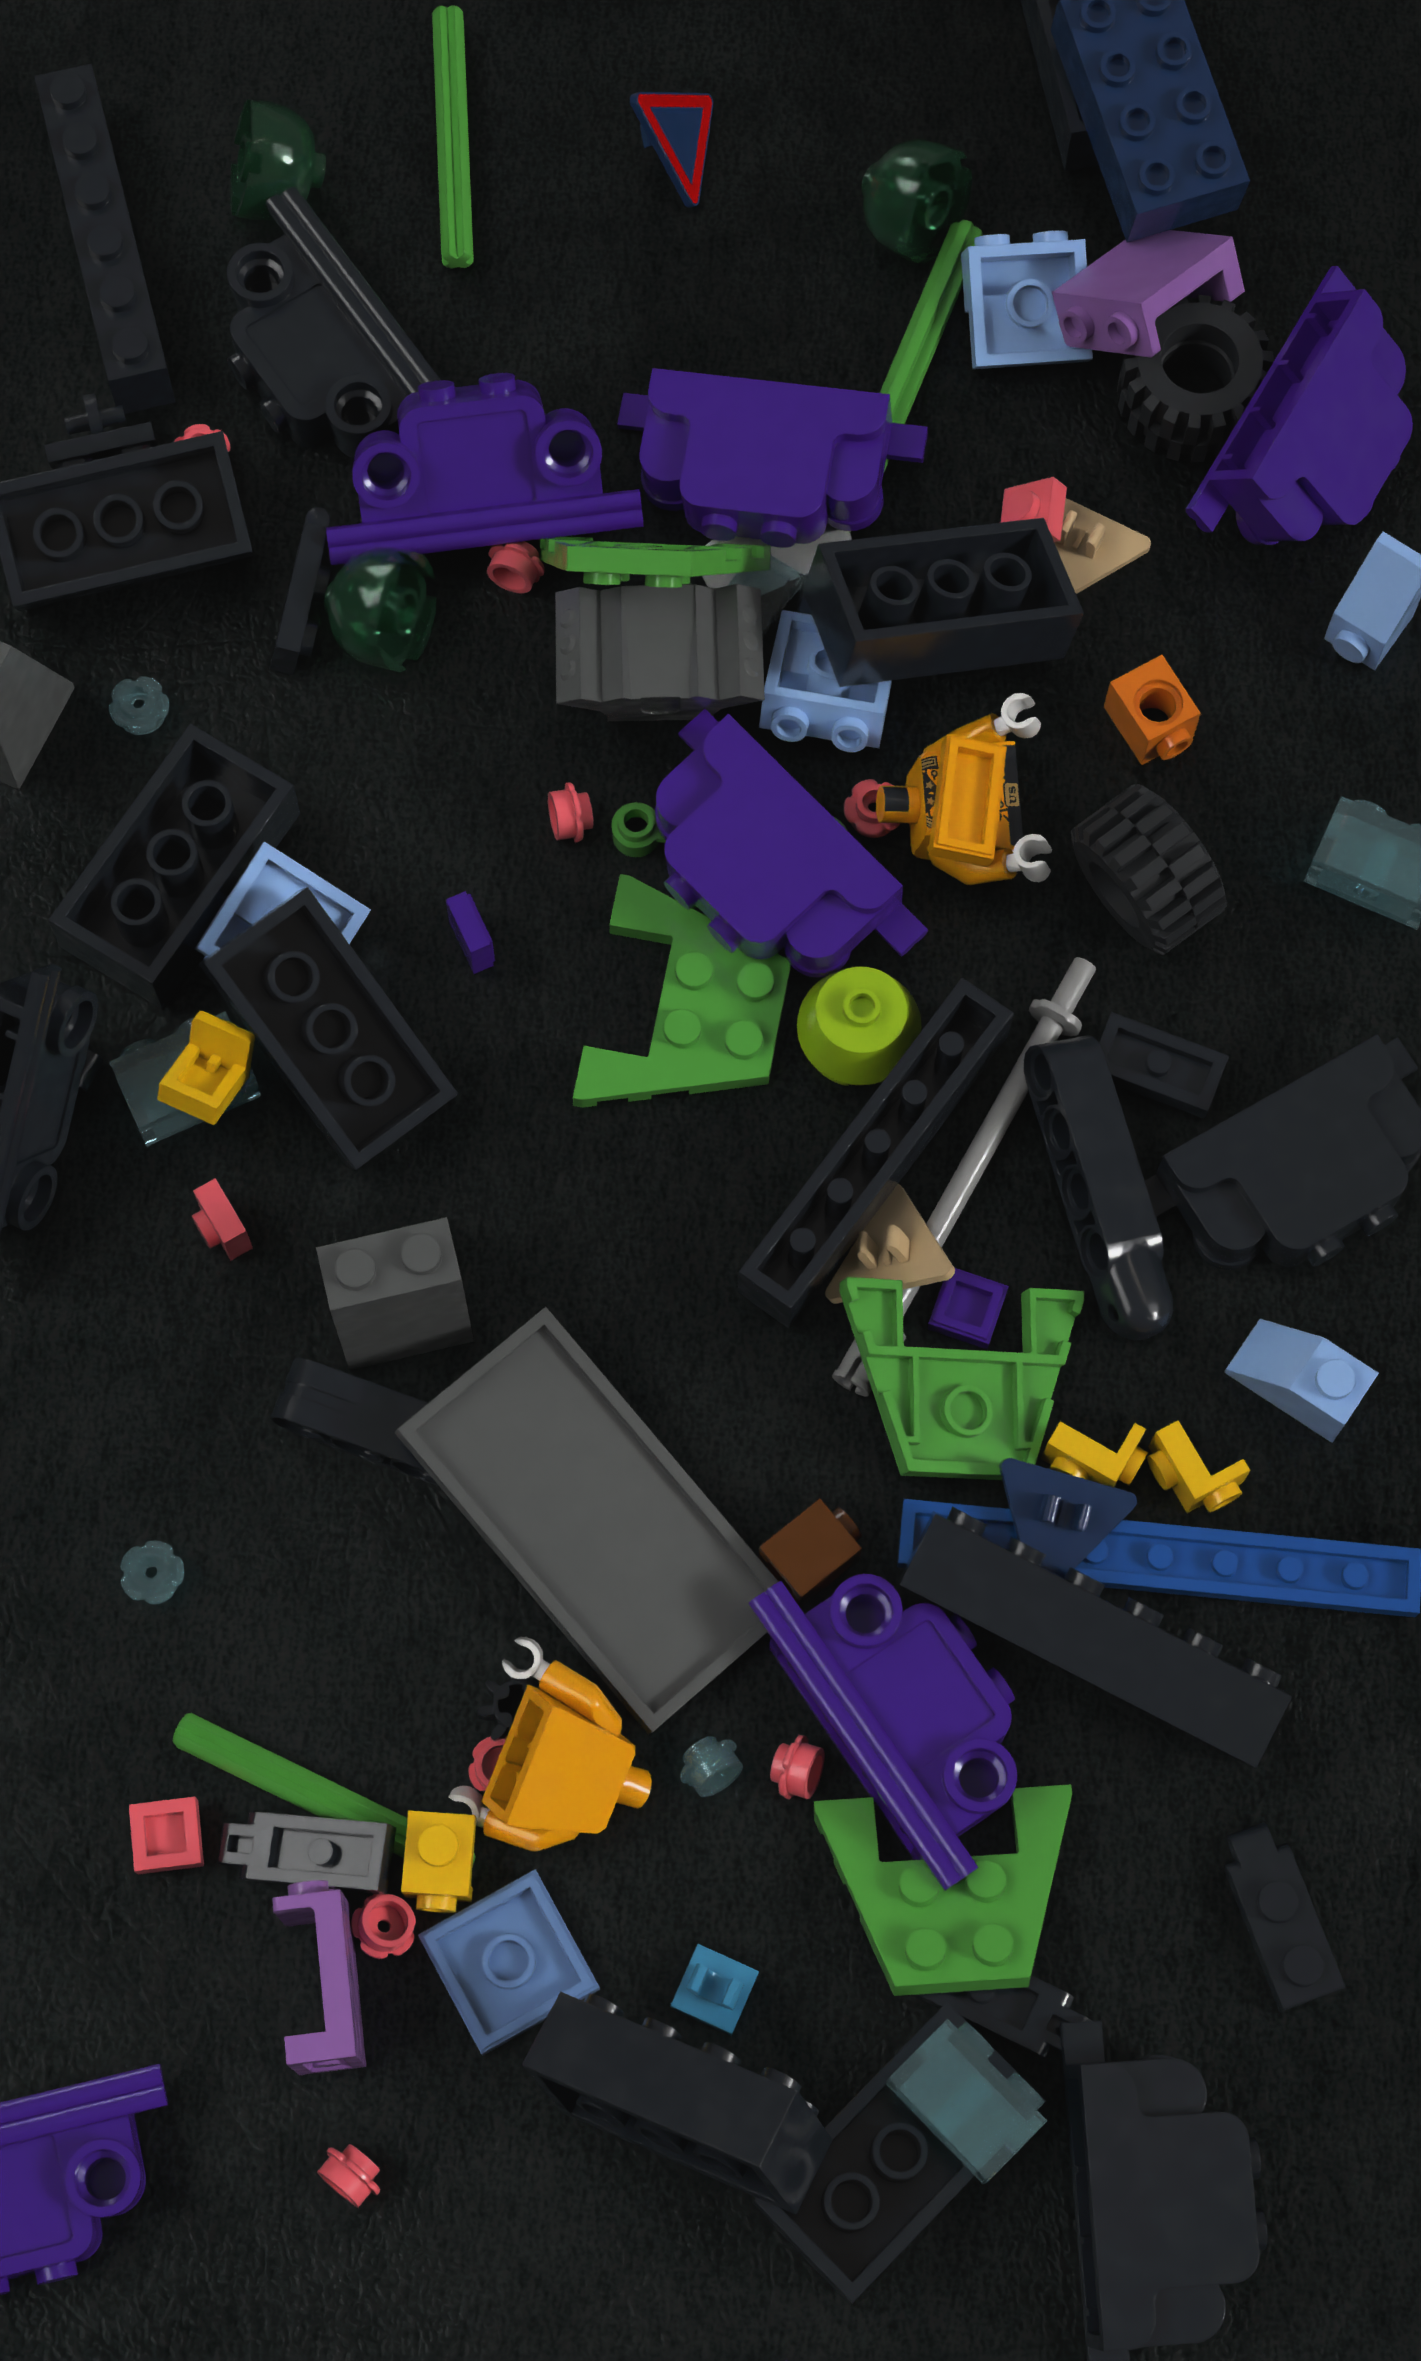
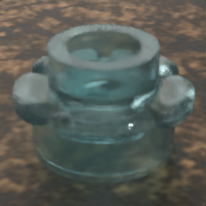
(143, 719)
(155, 1589)
(710, 1765)

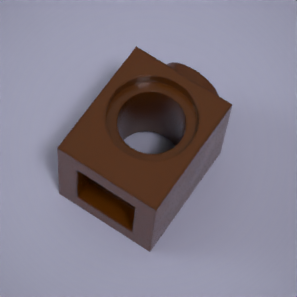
(812, 1551)

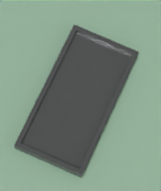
(593, 1518)

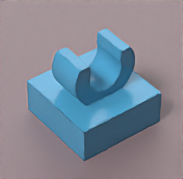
(714, 1989)

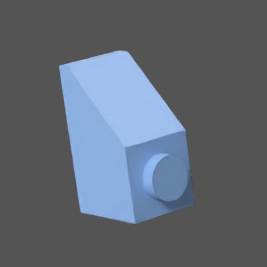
(1377, 603)
(1302, 1376)

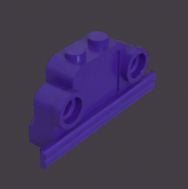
(1316, 428)
(765, 454)
(479, 473)
(770, 857)
(902, 1710)
(67, 2165)

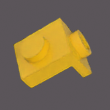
(208, 1068)
(1085, 1458)
(1181, 1468)
(438, 1860)

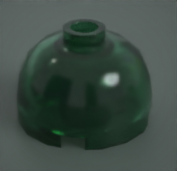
(272, 157)
(914, 196)
(382, 607)

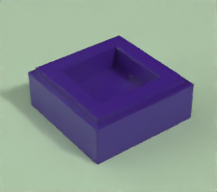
(470, 932)
(968, 1308)

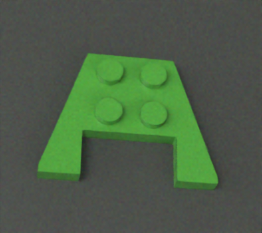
(660, 563)
(713, 1014)
(957, 1407)
(959, 1938)

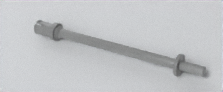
(1054, 1019)

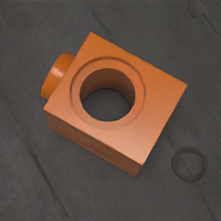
(1159, 688)

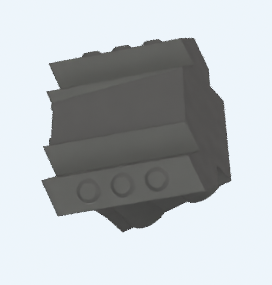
(659, 650)

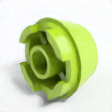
(857, 1025)

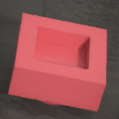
(1036, 500)
(219, 1221)
(166, 1835)

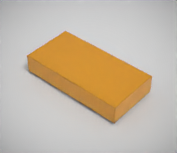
(967, 800)

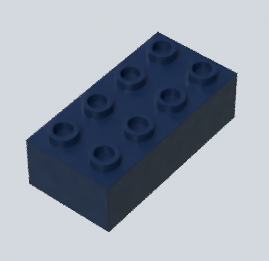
(1150, 112)

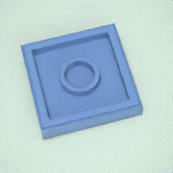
(507, 1961)

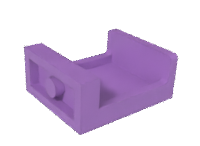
(1125, 290)
(343, 2040)

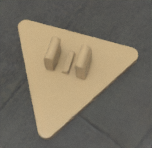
(1095, 545)
(896, 1248)

